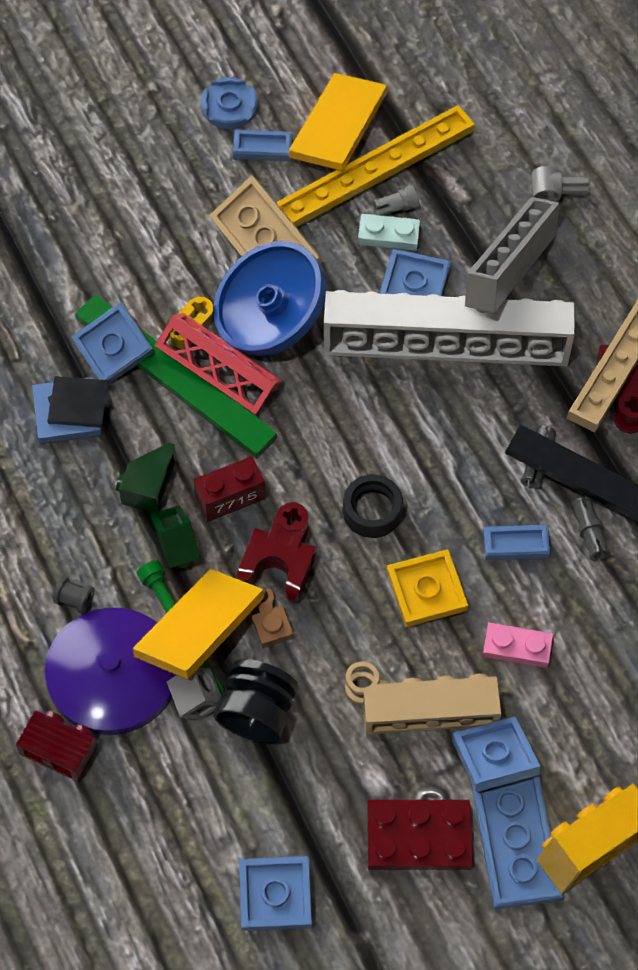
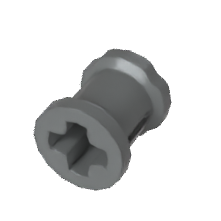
(73, 594)

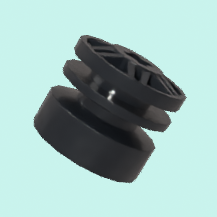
(256, 701)

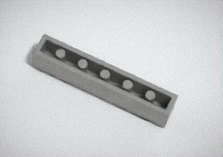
(511, 255)

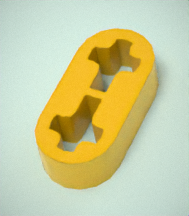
(197, 303)

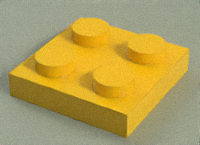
(427, 588)

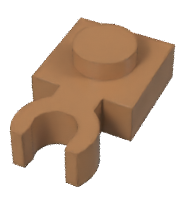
(271, 623)

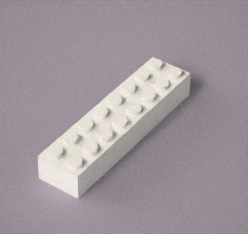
(447, 329)

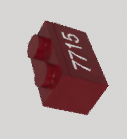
(229, 489)

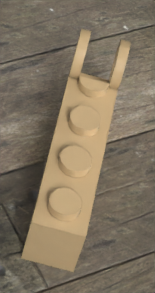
(423, 704)

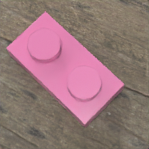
(517, 645)

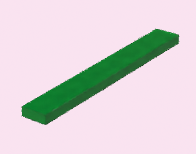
(195, 391)

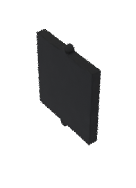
(78, 401)

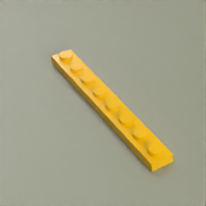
(377, 165)

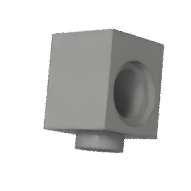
(196, 695)

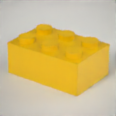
(591, 839)

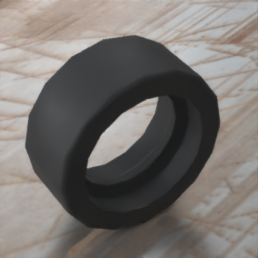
(374, 484)

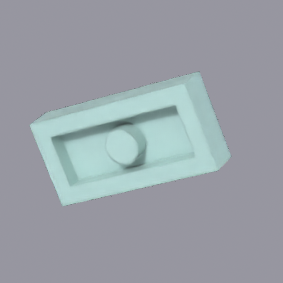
(388, 232)

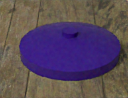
(99, 679)

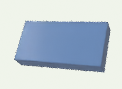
(262, 145)
(516, 542)

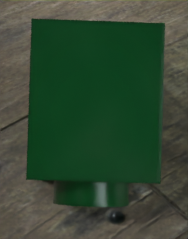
(147, 479)
(175, 537)

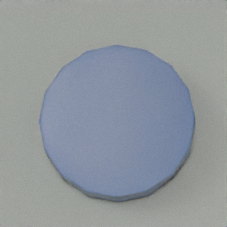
(229, 103)

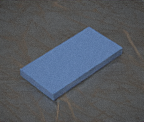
(511, 832)

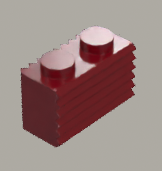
(57, 744)

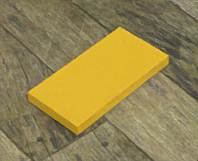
(338, 121)
(198, 623)

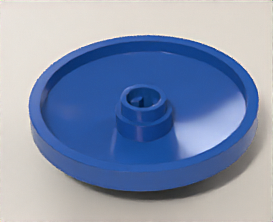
(270, 298)

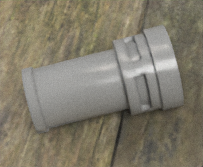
(402, 200)

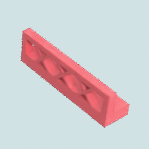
(224, 352)

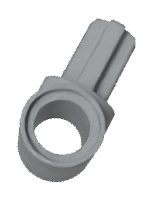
(549, 184)

